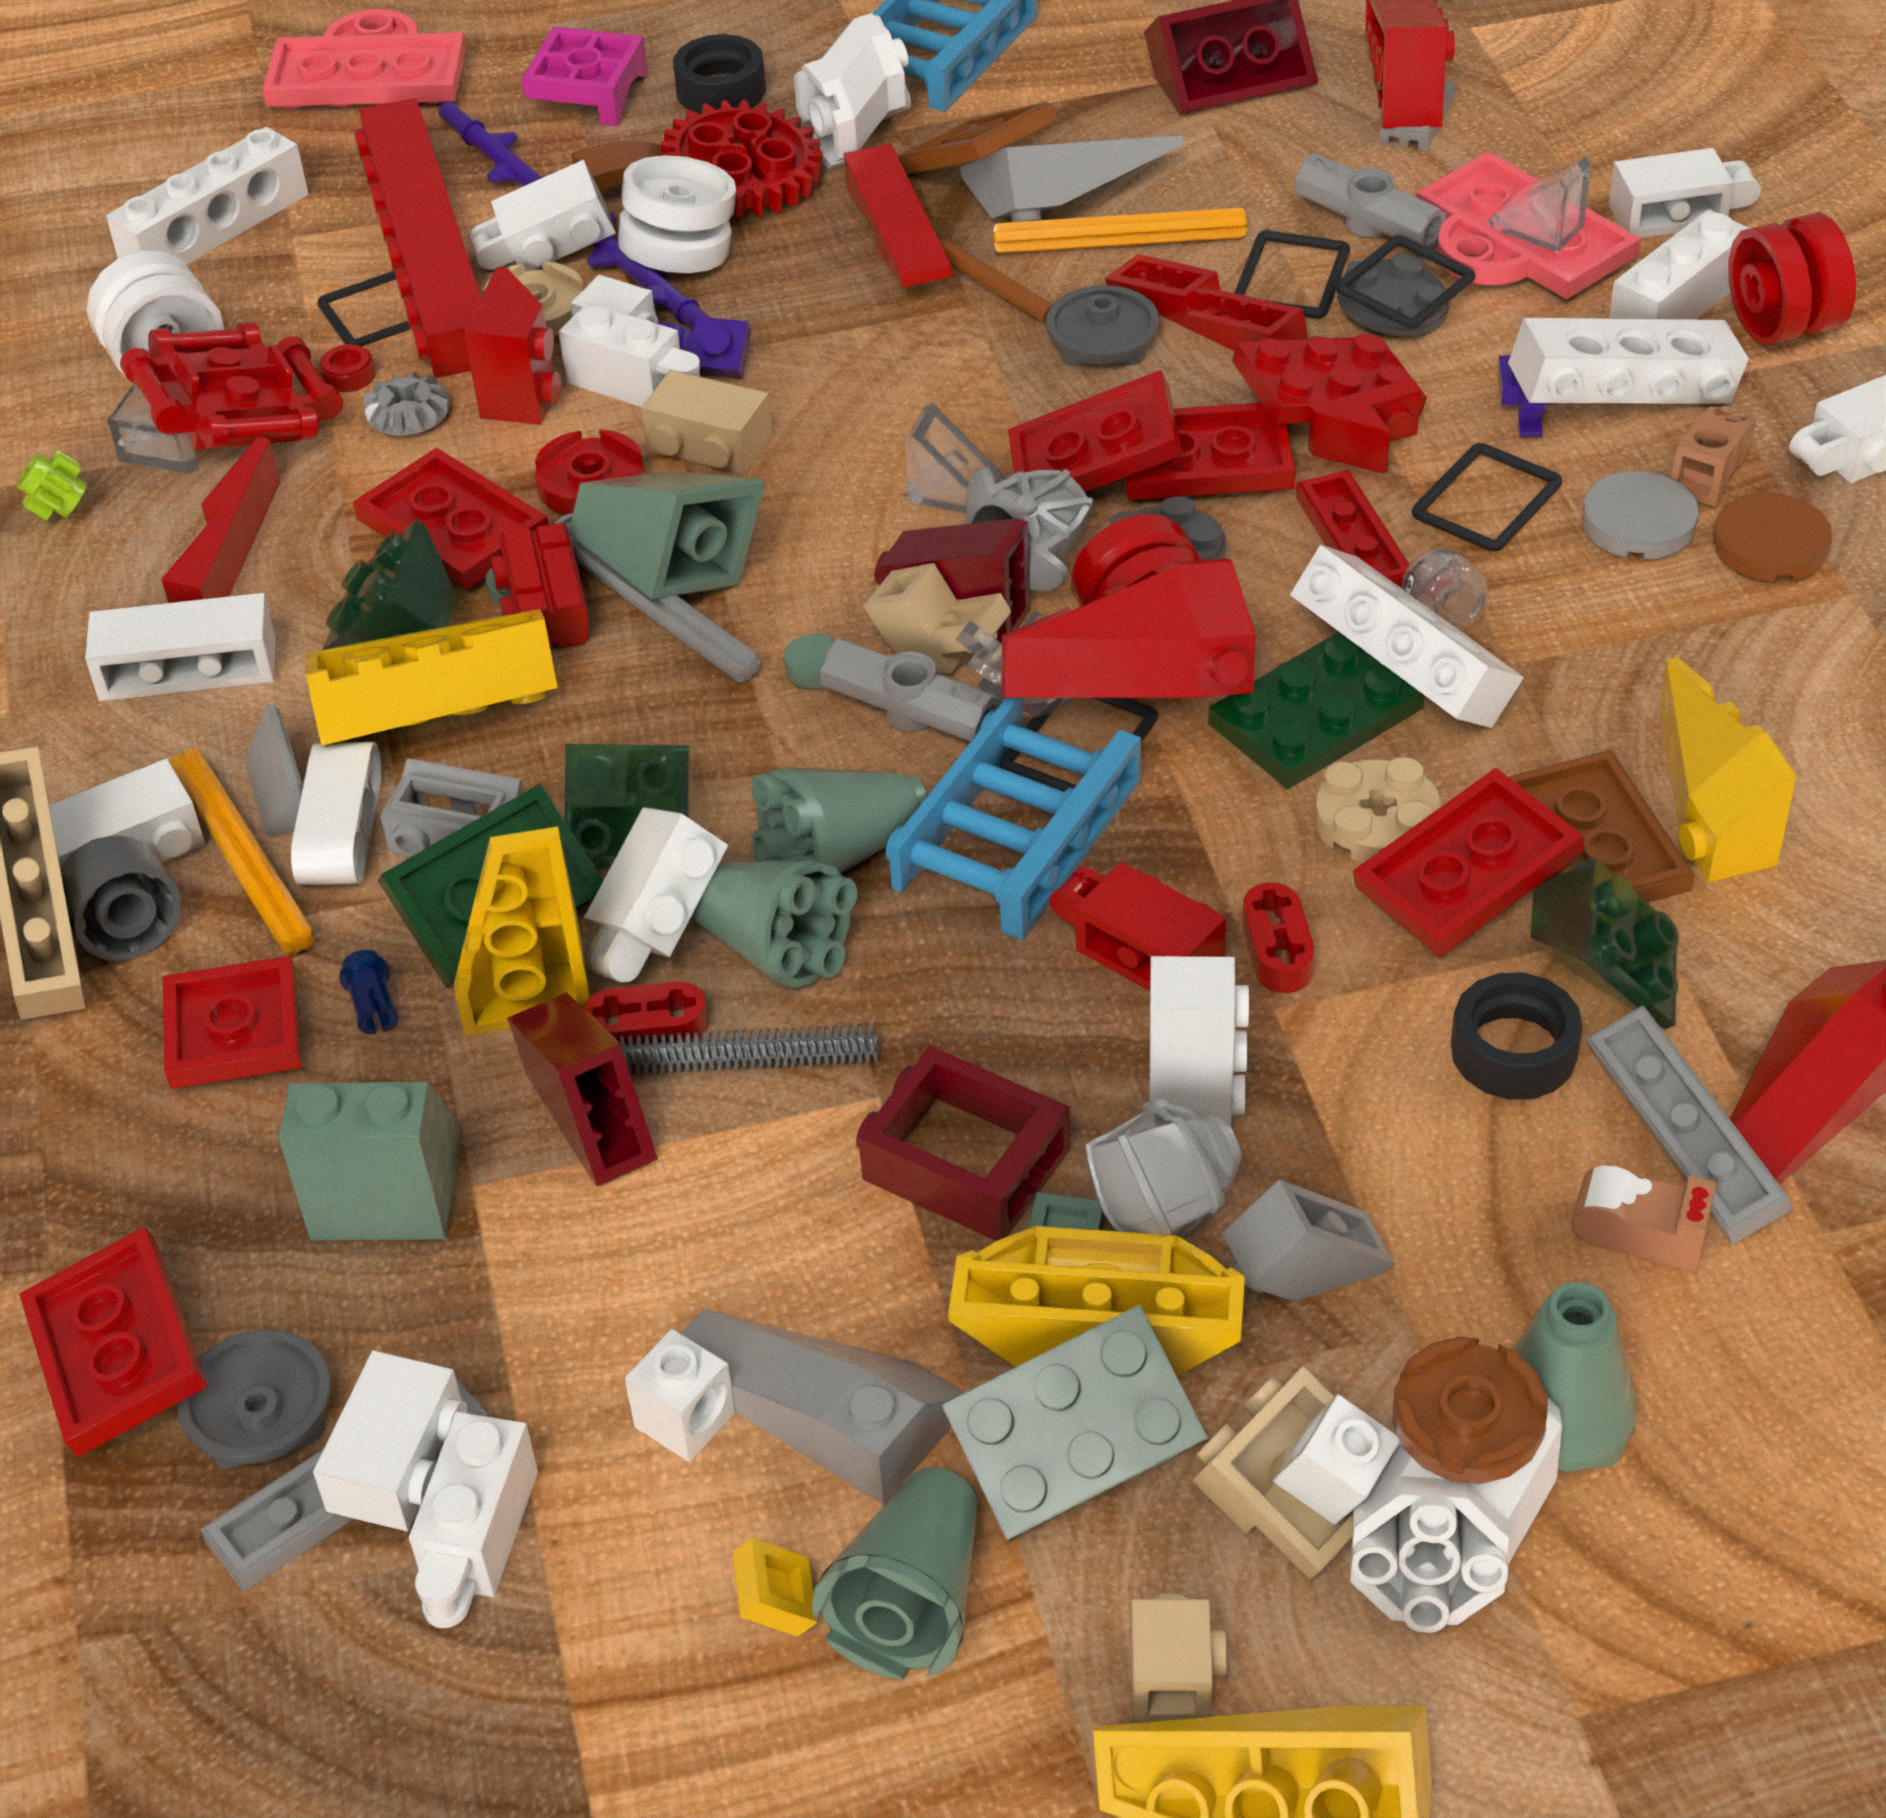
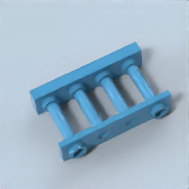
(959, 57)
(1049, 851)

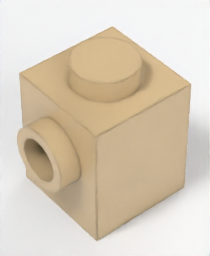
(1174, 1658)

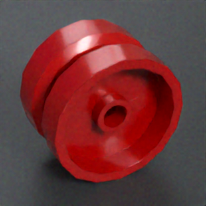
(1792, 278)
(1128, 554)

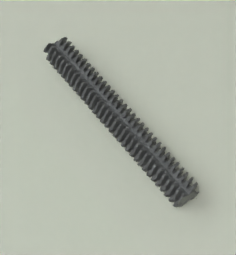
(747, 1050)

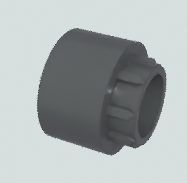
(119, 898)

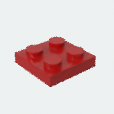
(231, 1022)

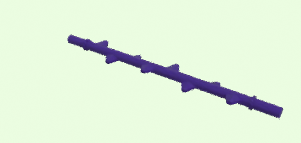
(607, 250)

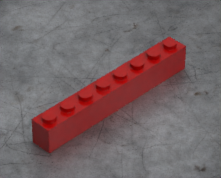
(419, 232)

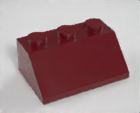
(1230, 53)

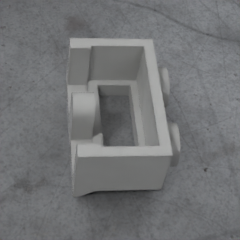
(415, 826)

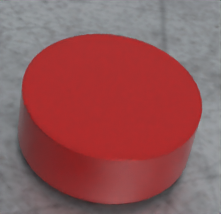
(347, 367)

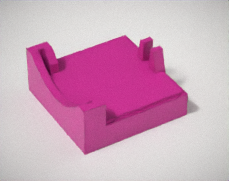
(586, 70)

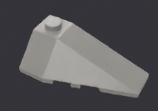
(1037, 178)
(832, 1402)

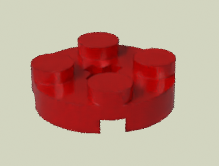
(597, 458)

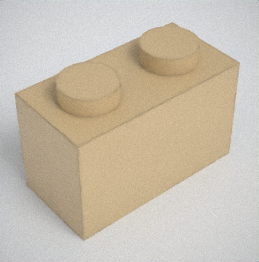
(707, 422)

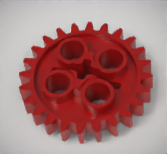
(759, 149)

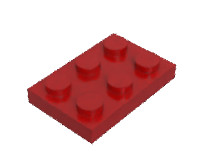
(1306, 372)
(1102, 435)
(1222, 453)
(458, 508)
(1468, 861)
(112, 1341)

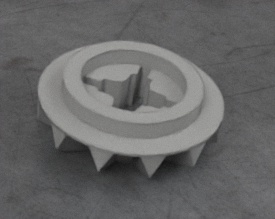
(406, 417)

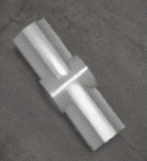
(1368, 201)
(906, 689)

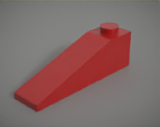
(1155, 639)
(1817, 1068)

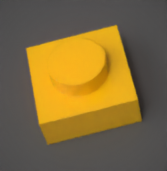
(774, 1586)

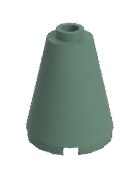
(904, 1579)

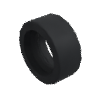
(714, 56)
(1524, 998)

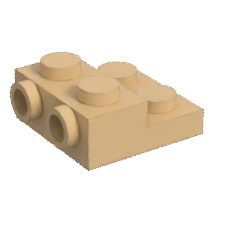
(1245, 1463)

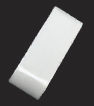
(336, 814)

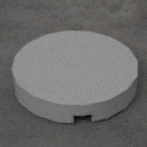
(1640, 514)

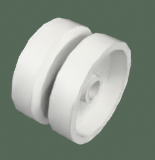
(676, 214)
(146, 294)

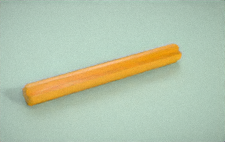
(1119, 230)
(243, 853)

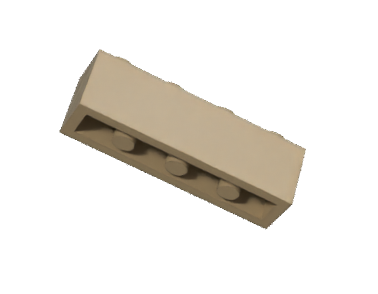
(33, 894)

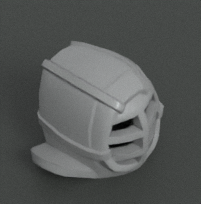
(1050, 504)
(1163, 1169)

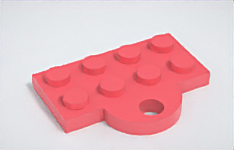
(365, 60)
(1477, 192)

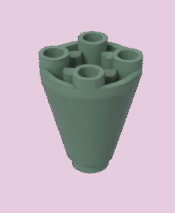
(830, 813)
(780, 916)
(1584, 1372)

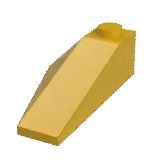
(1725, 779)
(520, 934)
(1269, 1765)

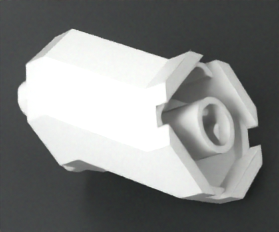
(853, 87)
(1443, 1538)

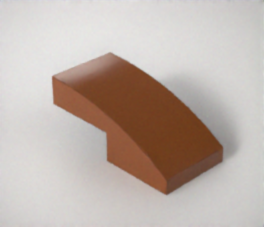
(610, 160)

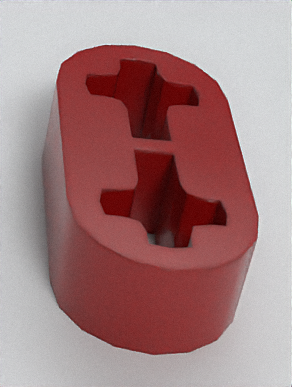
(1289, 935)
(649, 1010)

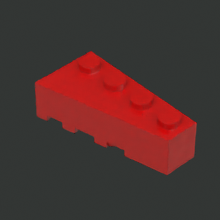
(1408, 58)

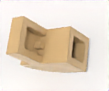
(923, 616)

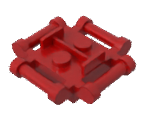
(230, 386)

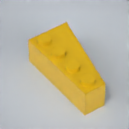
(429, 675)

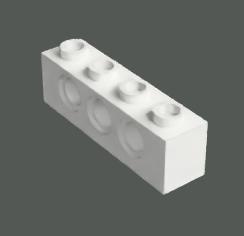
(212, 199)
(1627, 361)
(1406, 637)

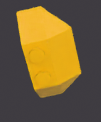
(1063, 1281)

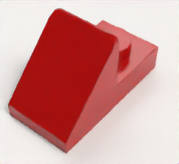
(1362, 424)

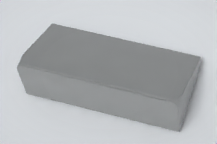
(274, 774)

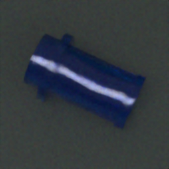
(366, 979)

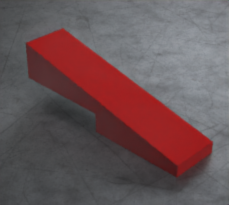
(895, 213)
(1195, 301)
(233, 520)

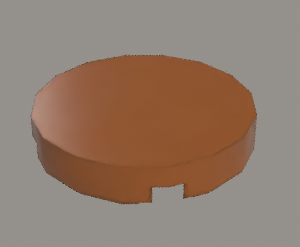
(1772, 537)
(1469, 1410)

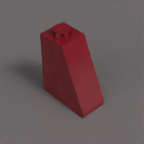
(972, 561)
(584, 1086)

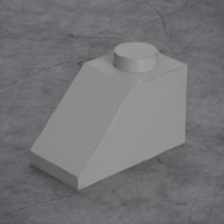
(1304, 1244)

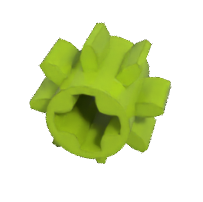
(51, 485)

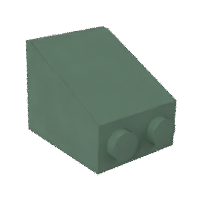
(670, 528)
(371, 1159)

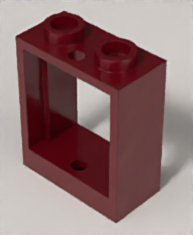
(979, 1203)

